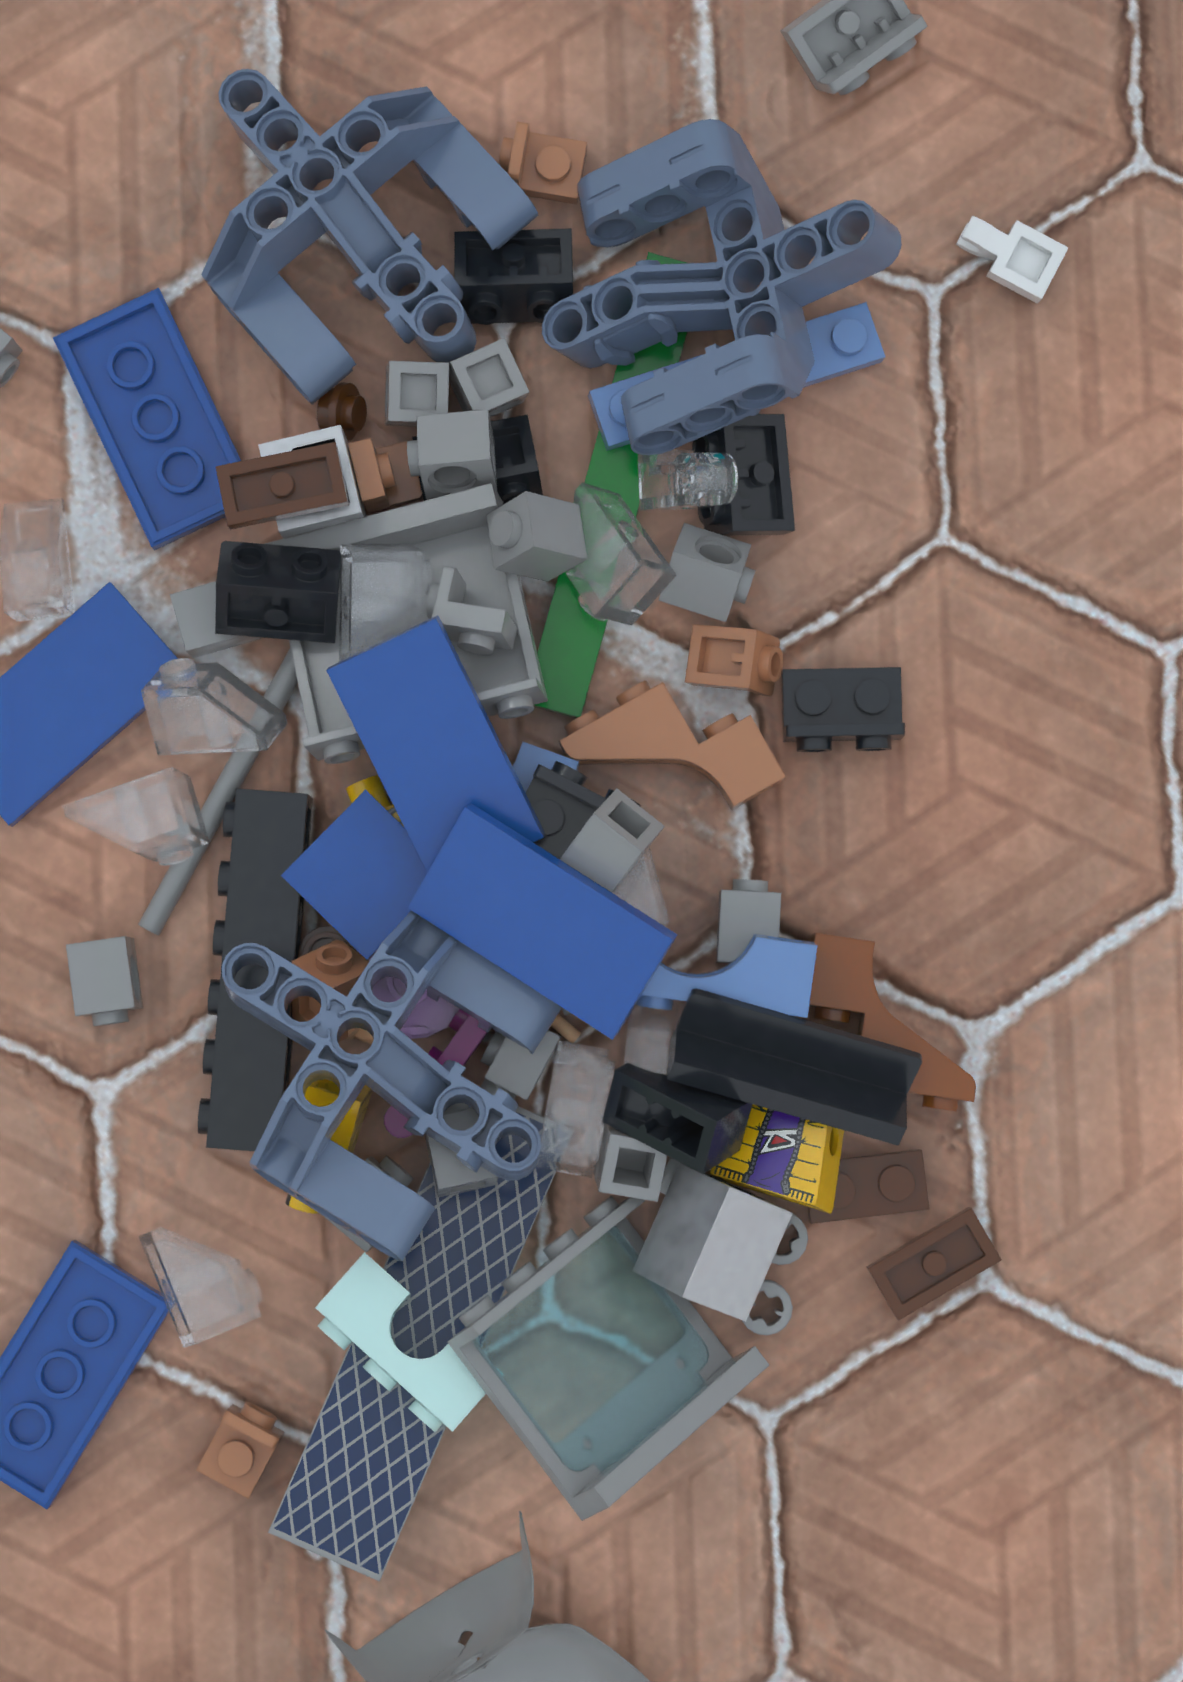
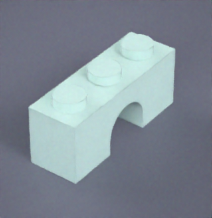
(362, 1313)

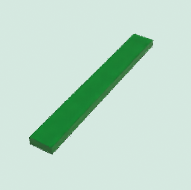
(570, 634)

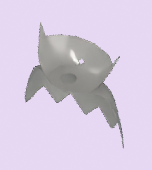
(498, 1612)

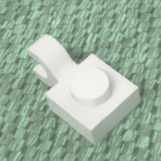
(1021, 259)

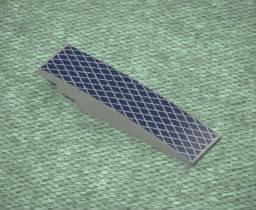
(367, 1444)

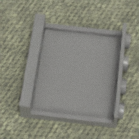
(451, 534)

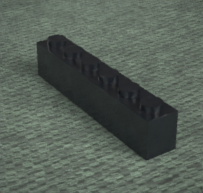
(248, 1056)

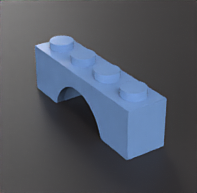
(767, 974)

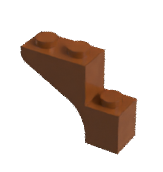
(846, 985)

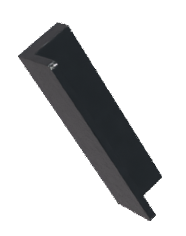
(793, 1066)

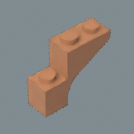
(653, 731)

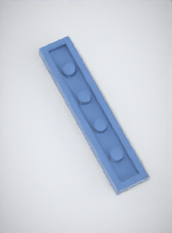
(839, 344)

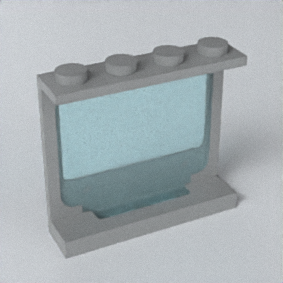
(598, 1361)

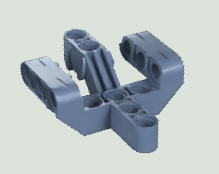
(250, 255)
(654, 300)
(297, 1143)

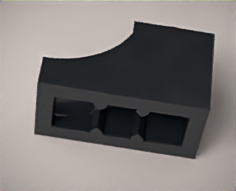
(676, 1118)

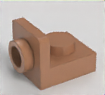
(544, 164)
(383, 475)
(734, 659)
(334, 965)
(241, 1448)

